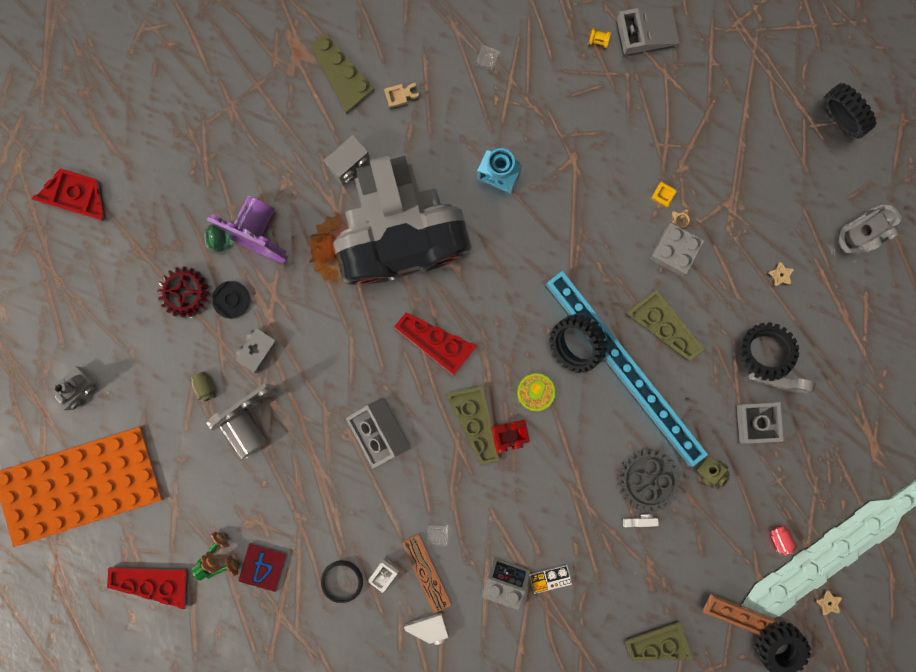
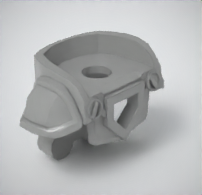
(883, 223)

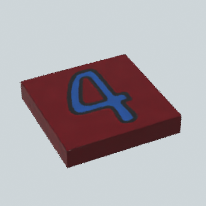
(262, 567)

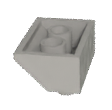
(377, 433)

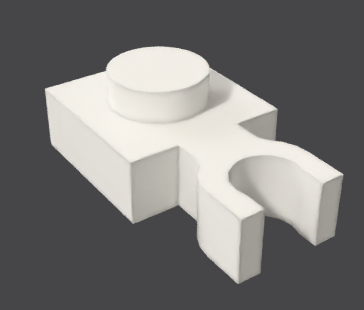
(646, 520)

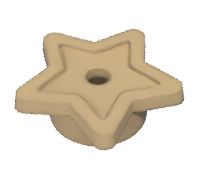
(682, 216)
(786, 274)
(835, 600)

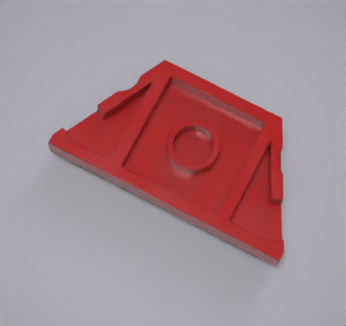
(73, 193)

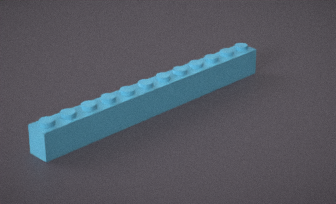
(631, 374)

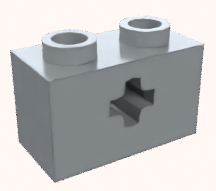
(256, 360)

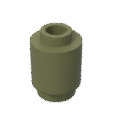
(203, 386)

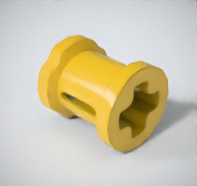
(600, 37)

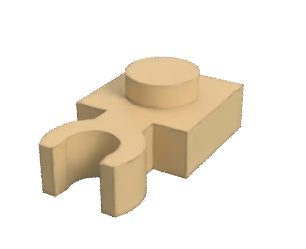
(397, 94)

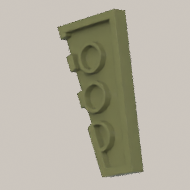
(344, 77)
(662, 321)
(474, 417)

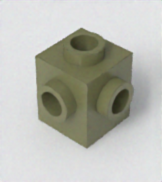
(714, 473)

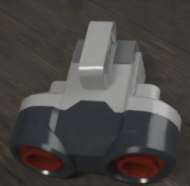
(397, 227)

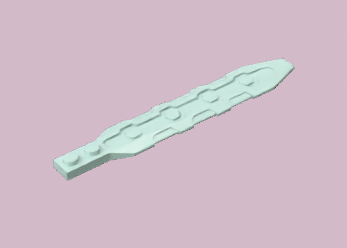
(830, 554)

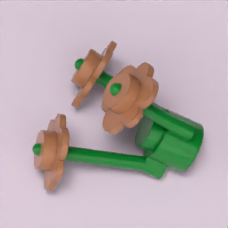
(208, 564)

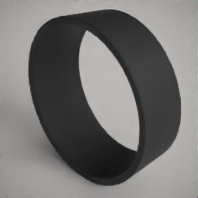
(352, 566)

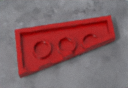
(439, 345)

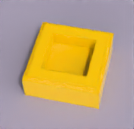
(664, 194)

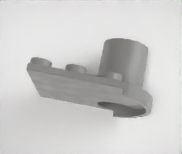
(239, 426)

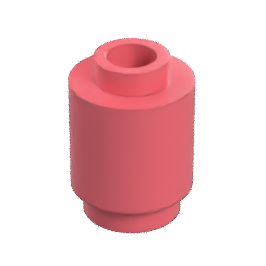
(783, 540)

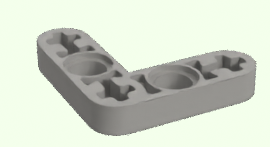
(795, 385)

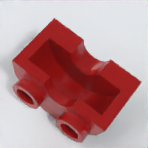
(509, 435)

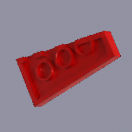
(160, 585)

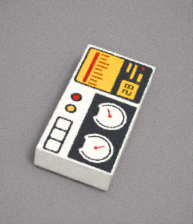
(550, 579)

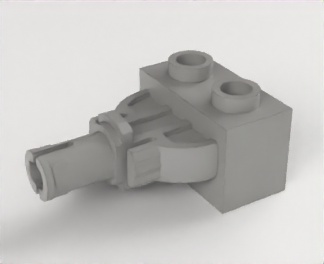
(72, 389)

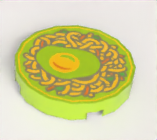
(536, 392)

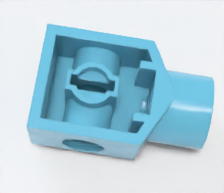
(499, 169)

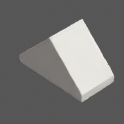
(384, 575)

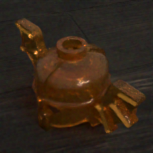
(323, 248)

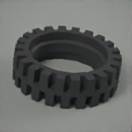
(850, 110)
(590, 330)
(778, 334)

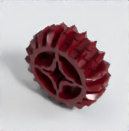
(183, 299)

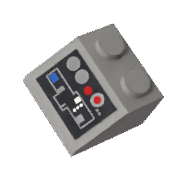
(505, 583)

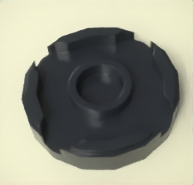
(231, 299)

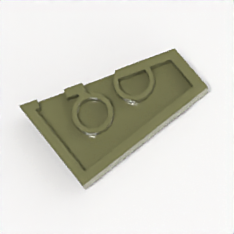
(660, 644)

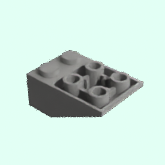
(647, 29)

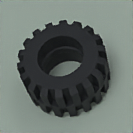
(776, 636)

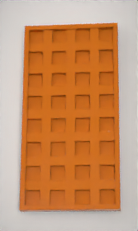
(78, 486)

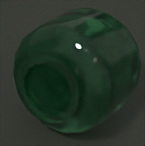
(216, 238)

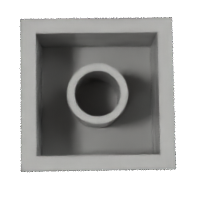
(346, 160)
(676, 249)
(760, 423)

